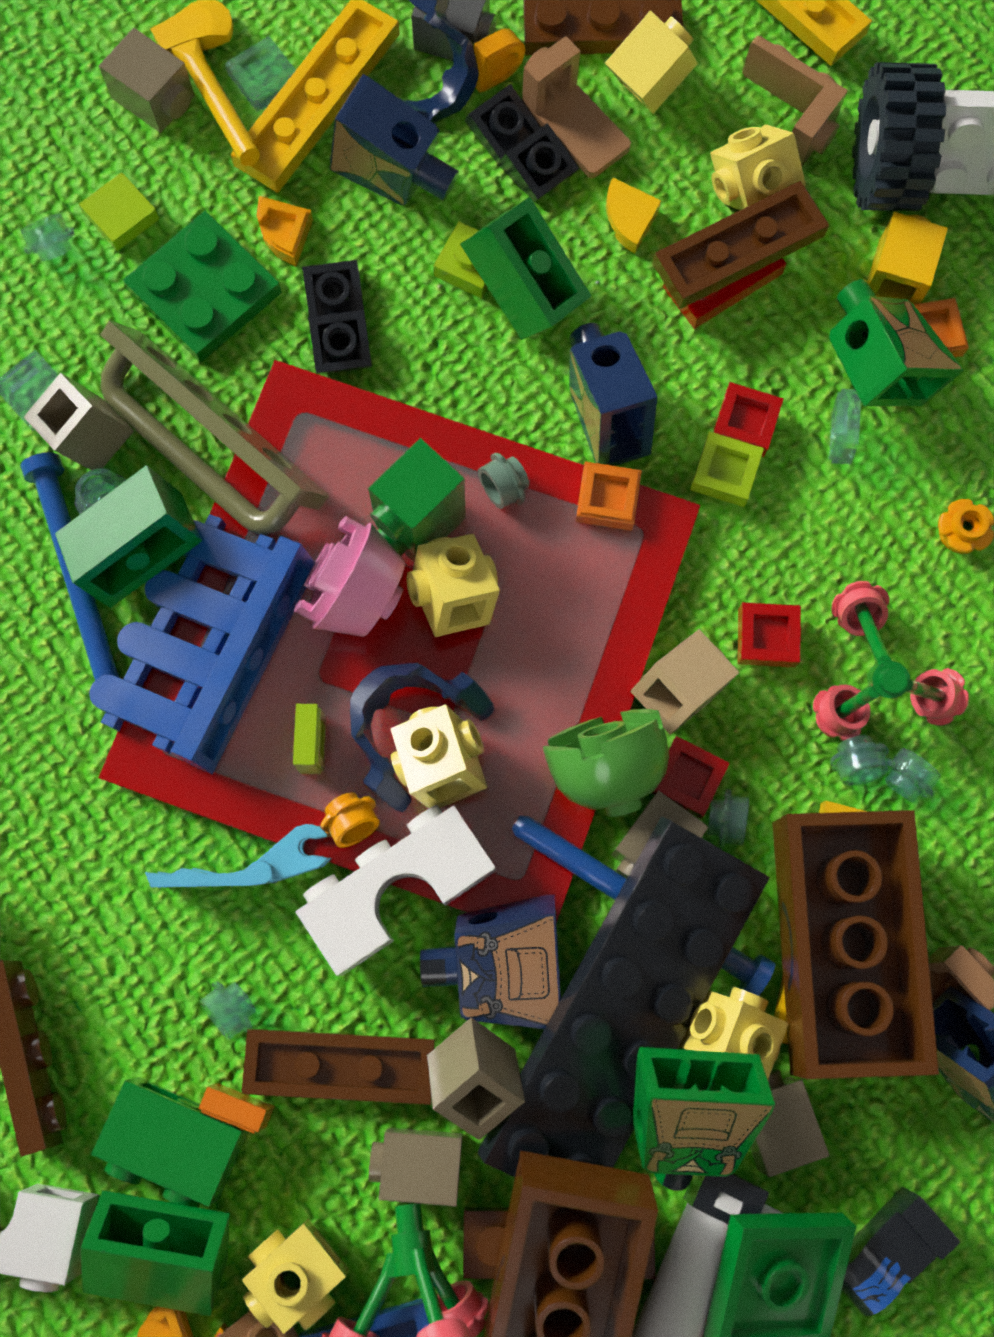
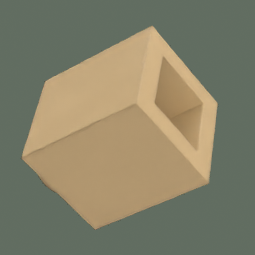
(685, 680)

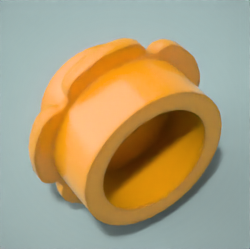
(962, 540)
(350, 819)

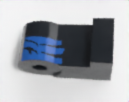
(894, 1251)

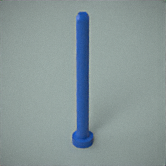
(44, 471)
(752, 973)

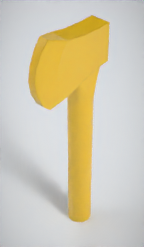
(186, 36)

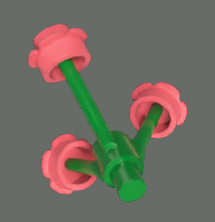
(846, 709)
(451, 1313)

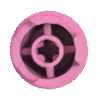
(353, 582)

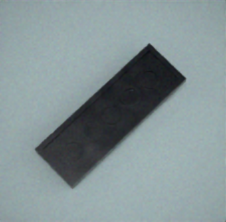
(628, 993)

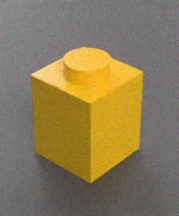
(907, 258)

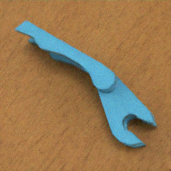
(279, 863)

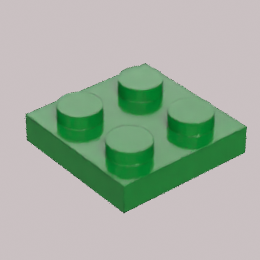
(202, 286)
(780, 1275)

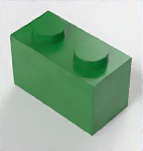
(526, 269)
(417, 499)
(127, 537)
(168, 1143)
(155, 1253)

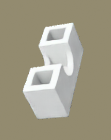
(346, 913)
(46, 1236)

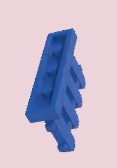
(231, 661)

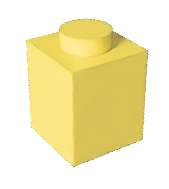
(653, 60)

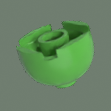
(610, 761)

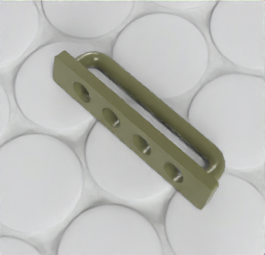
(293, 485)

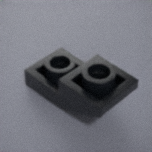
(519, 145)
(337, 317)

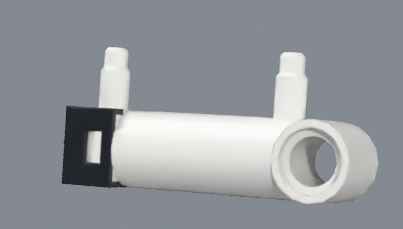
(688, 1273)

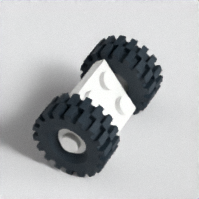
(920, 138)

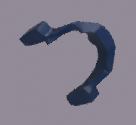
(457, 81)
(375, 693)

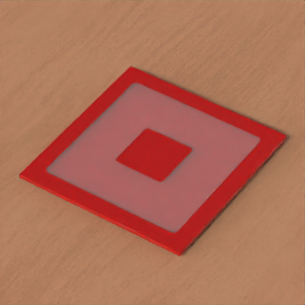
(559, 649)

